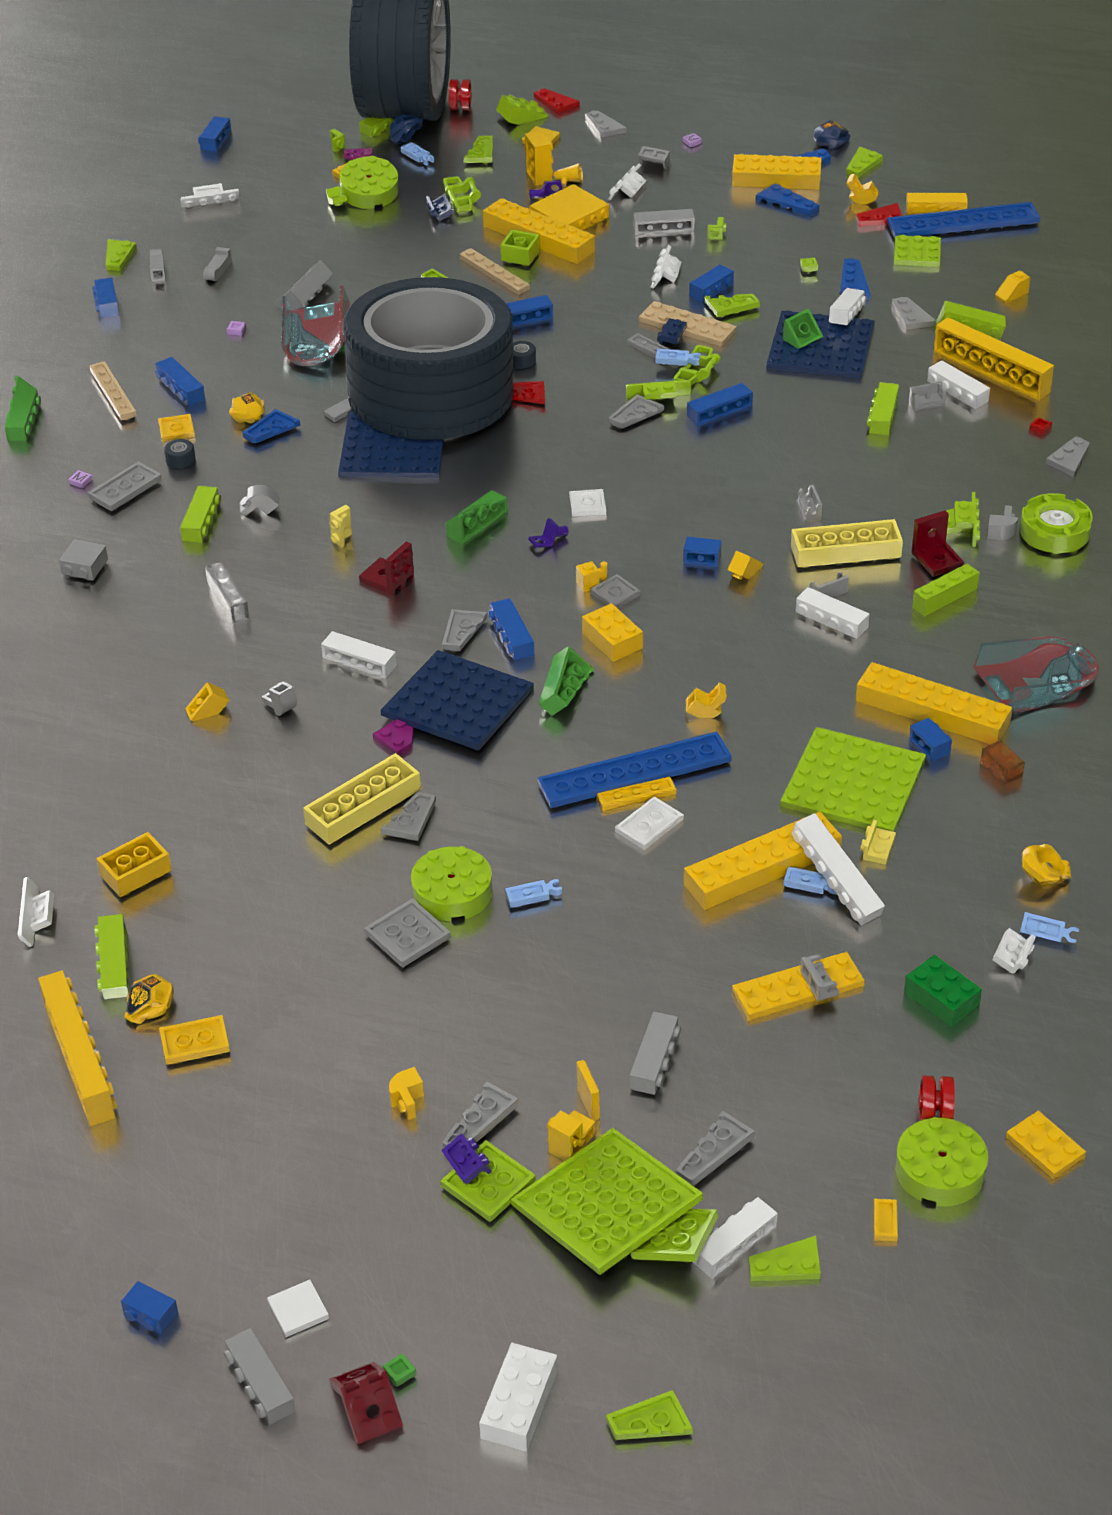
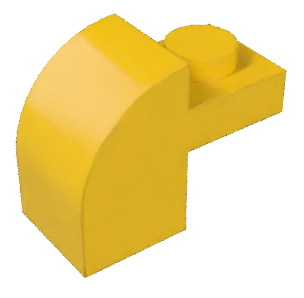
(861, 193)
(706, 705)
(404, 1089)

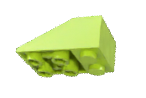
(520, 110)

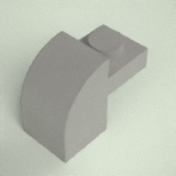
(260, 497)
(1002, 526)
(281, 698)

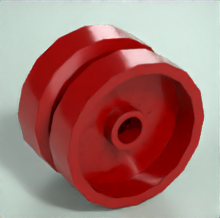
(460, 95)
(935, 1100)

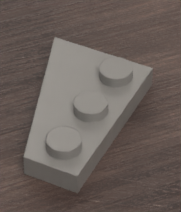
(604, 125)
(911, 314)
(635, 411)
(1069, 456)
(461, 627)
(412, 819)

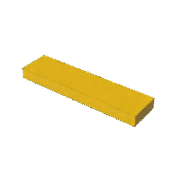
(636, 793)

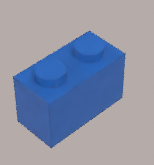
(702, 551)
(930, 739)
(149, 1307)

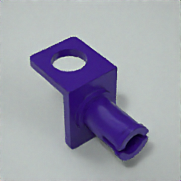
(546, 190)
(550, 532)

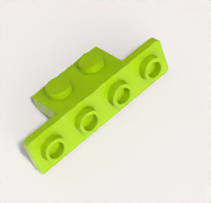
(659, 390)
(967, 516)

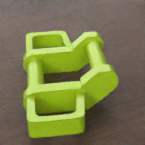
(462, 203)
(705, 361)

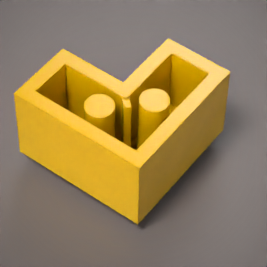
(569, 1134)

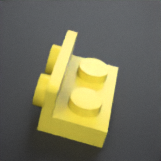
(340, 525)
(878, 844)

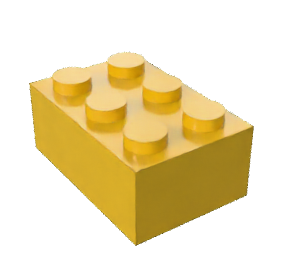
(538, 157)
(612, 632)
(134, 864)

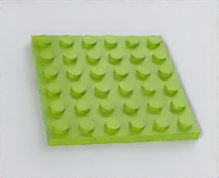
(853, 780)
(606, 1200)

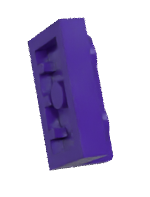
(465, 1158)

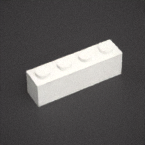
(847, 306)
(959, 384)
(832, 612)
(359, 654)
(736, 1237)

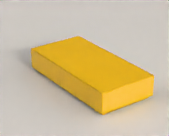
(885, 1220)

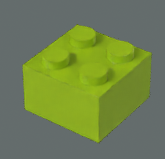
(520, 247)

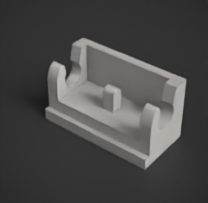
(654, 155)
(927, 396)
(810, 504)
(833, 588)
(818, 978)

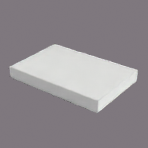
(649, 823)

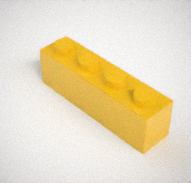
(935, 202)

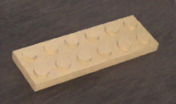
(698, 326)

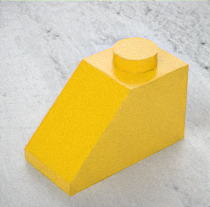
(1013, 287)
(743, 566)
(207, 702)

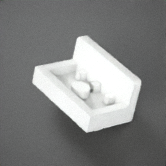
(1013, 951)

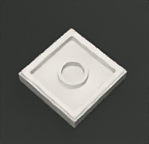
(587, 502)
(297, 1308)

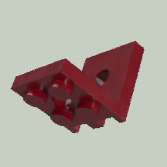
(933, 546)
(396, 567)
(361, 1389)

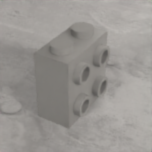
(83, 559)

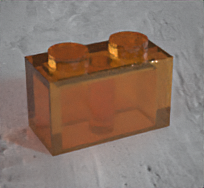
(1002, 762)

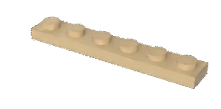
(494, 271)
(113, 391)

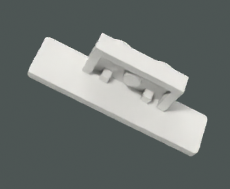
(630, 185)
(209, 194)
(666, 266)
(35, 911)

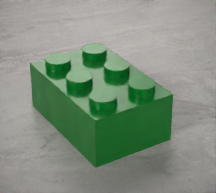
(942, 990)

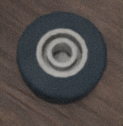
(523, 354)
(179, 453)

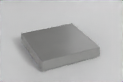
(615, 591)

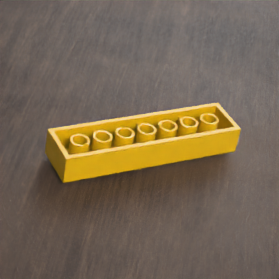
(555, 236)
(993, 358)
(924, 699)
(748, 865)
(78, 1048)

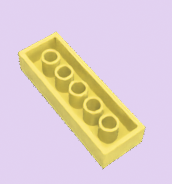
(846, 543)
(362, 798)

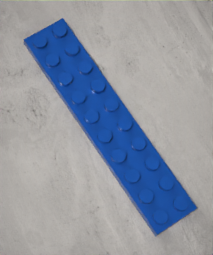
(964, 219)
(634, 768)

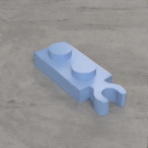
(417, 153)
(676, 357)
(806, 880)
(532, 892)
(1046, 928)

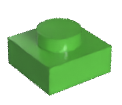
(399, 1370)

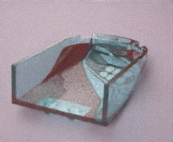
(313, 332)
(1035, 670)

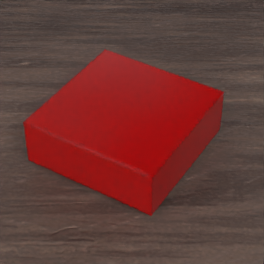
(1040, 425)

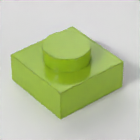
(809, 264)

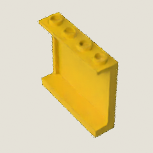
(573, 207)

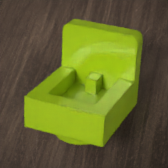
(337, 140)
(335, 196)
(716, 231)

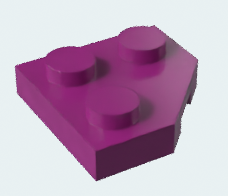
(351, 154)
(395, 737)

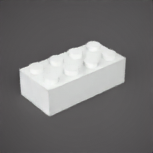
(518, 1397)

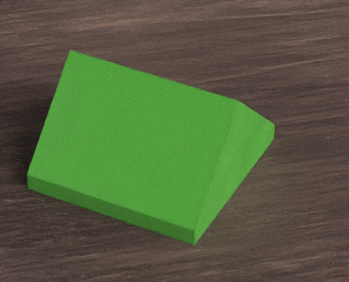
(801, 329)

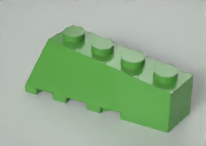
(22, 410)
(476, 517)
(563, 680)

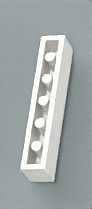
(837, 869)

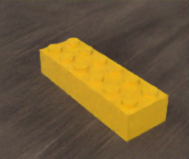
(786, 171)

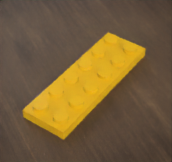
(789, 988)

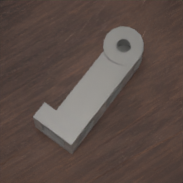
(218, 264)
(156, 265)

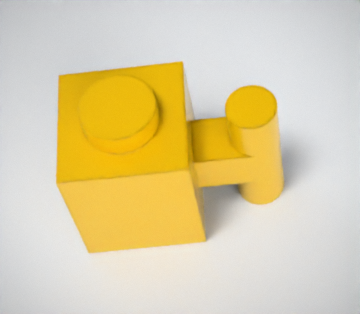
(589, 575)

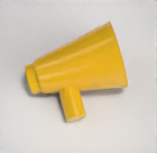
(569, 174)

